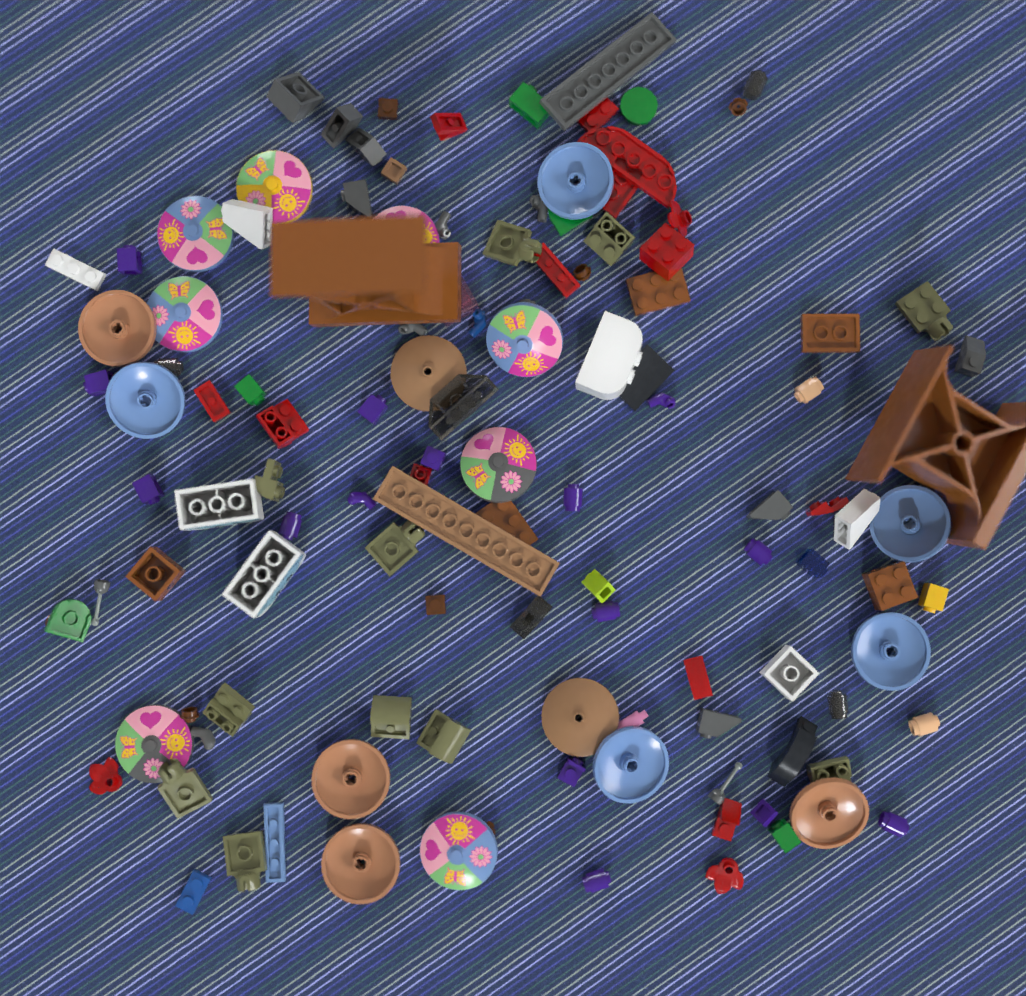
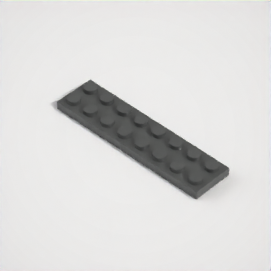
(607, 71)

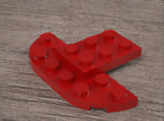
(633, 167)

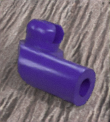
(662, 399)
(361, 497)

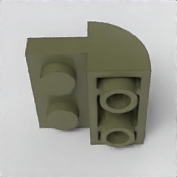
(609, 239)
(268, 484)
(228, 709)
(391, 717)
(443, 736)
(831, 768)

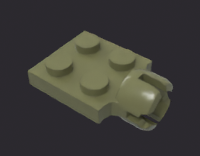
(512, 244)
(926, 311)
(395, 546)
(182, 788)
(245, 858)

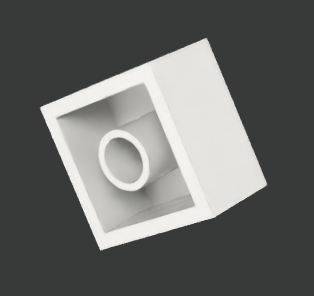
(789, 672)

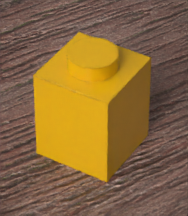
(933, 597)

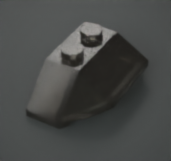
(458, 401)

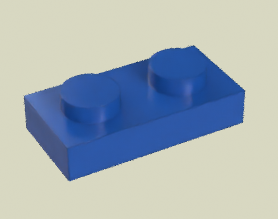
(193, 891)

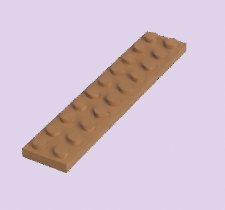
(466, 531)

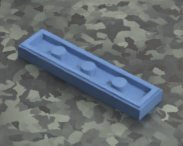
(275, 842)

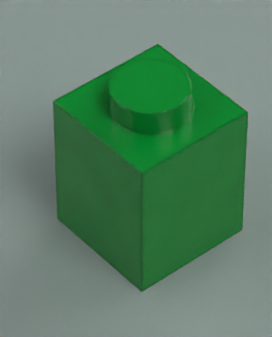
(251, 390)
(784, 835)

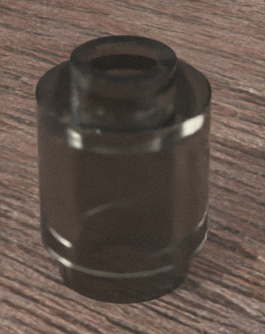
(755, 85)
(172, 364)
(837, 704)

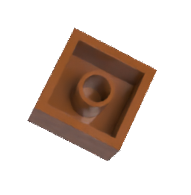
(155, 573)
(889, 585)

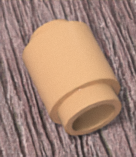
(808, 390)
(924, 724)

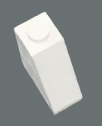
(249, 221)
(855, 518)

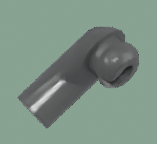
(539, 205)
(441, 225)
(408, 328)
(206, 736)

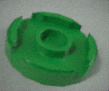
(638, 106)

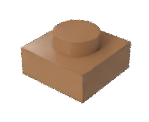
(393, 170)

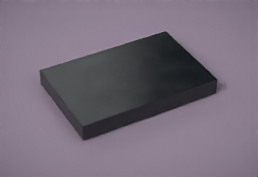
(647, 378)

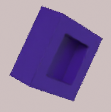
(764, 813)

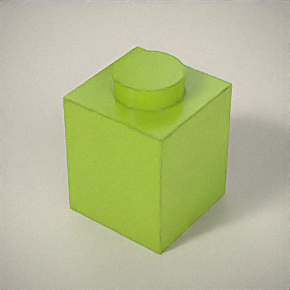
(598, 585)

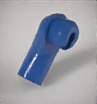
(479, 322)

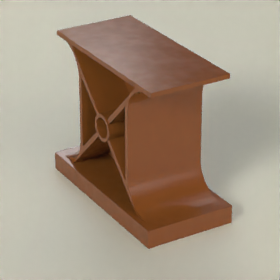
(366, 271)
(948, 447)

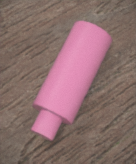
(634, 719)

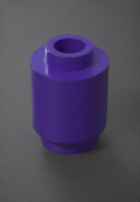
(572, 497)
(290, 525)
(758, 551)
(605, 611)
(893, 824)
(596, 880)

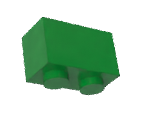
(526, 103)

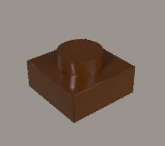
(388, 109)
(435, 604)

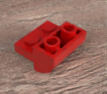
(282, 423)

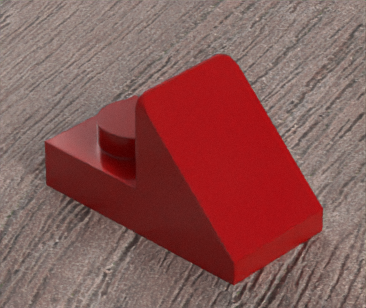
(448, 124)
(727, 819)

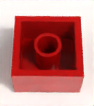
(666, 251)

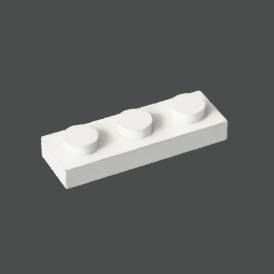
(75, 269)

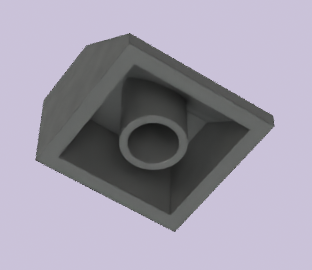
(294, 96)

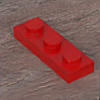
(556, 272)

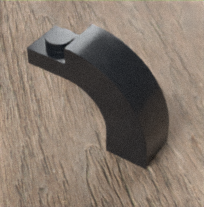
(795, 754)

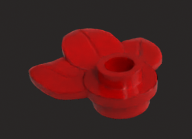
(678, 218)
(102, 777)
(724, 878)

